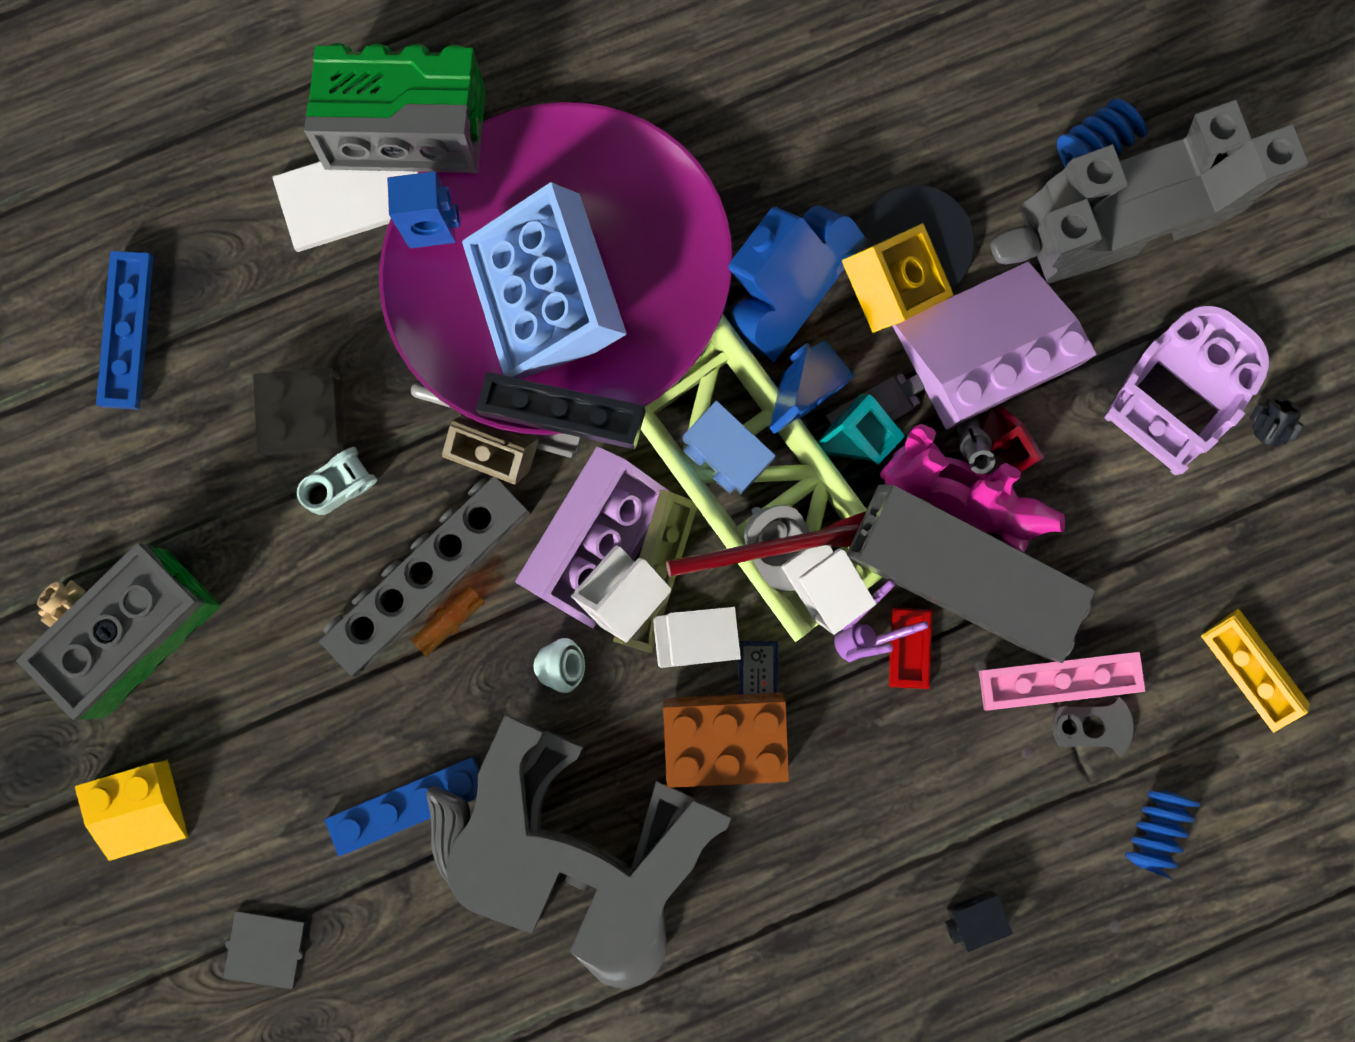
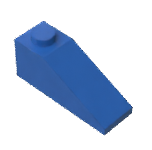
(807, 383)

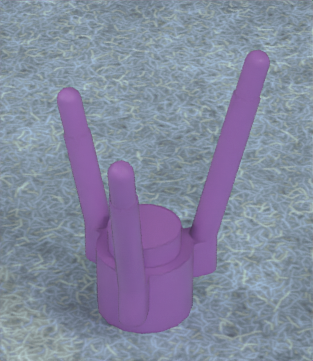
(861, 640)

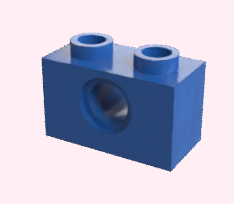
(422, 209)

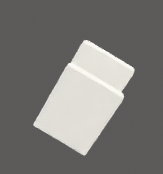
(828, 586)
(621, 593)
(696, 637)

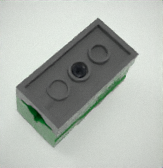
(396, 109)
(118, 633)

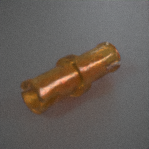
(447, 621)

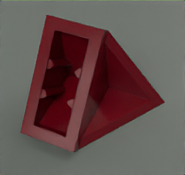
(1009, 440)

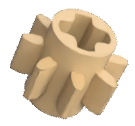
(57, 600)

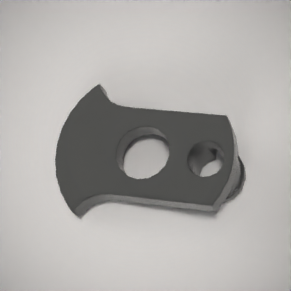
(1116, 720)

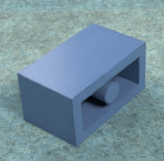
(727, 449)

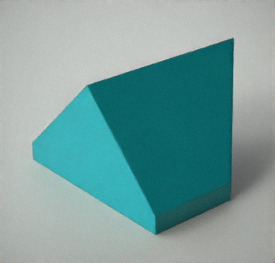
(861, 432)

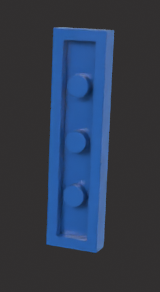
(125, 330)
(398, 808)

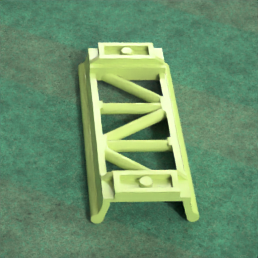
(815, 473)

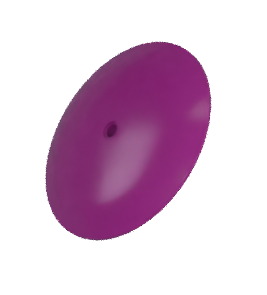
(654, 229)

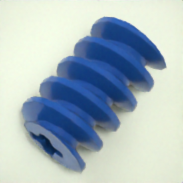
(1106, 127)
(1161, 831)

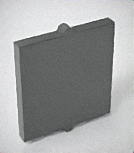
(264, 949)

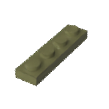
(663, 542)

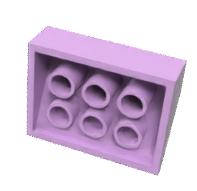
(993, 343)

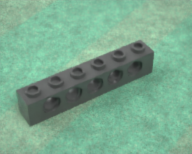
(341, 634)

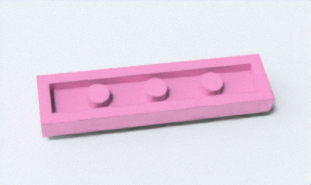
(1061, 682)

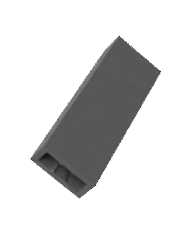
(970, 573)

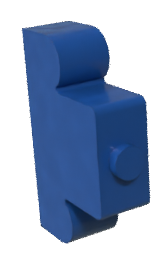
(787, 273)

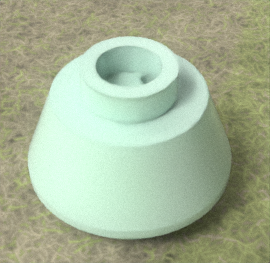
(560, 665)

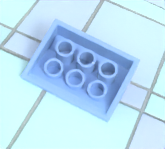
(543, 284)

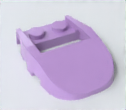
(1212, 357)

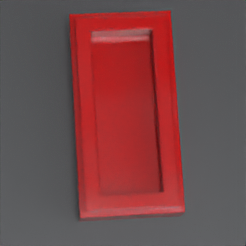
(912, 653)

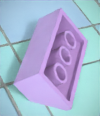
(603, 510)

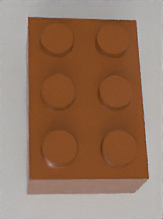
(725, 739)

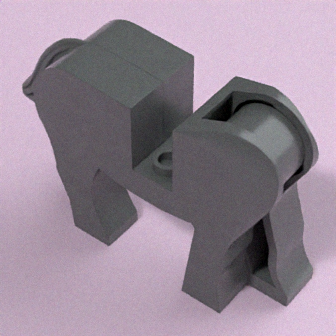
(1112, 208)
(509, 865)

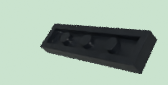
(561, 410)

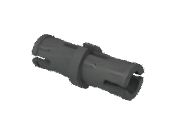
(975, 445)

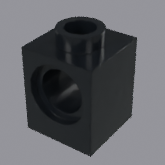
(977, 921)

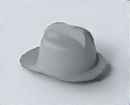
(772, 524)

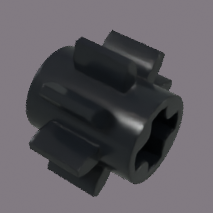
(1276, 421)

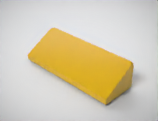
(1256, 671)

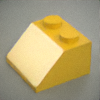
(897, 278)
(132, 810)

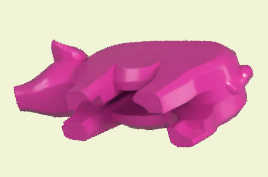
(972, 497)

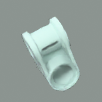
(338, 482)

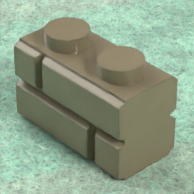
(490, 449)

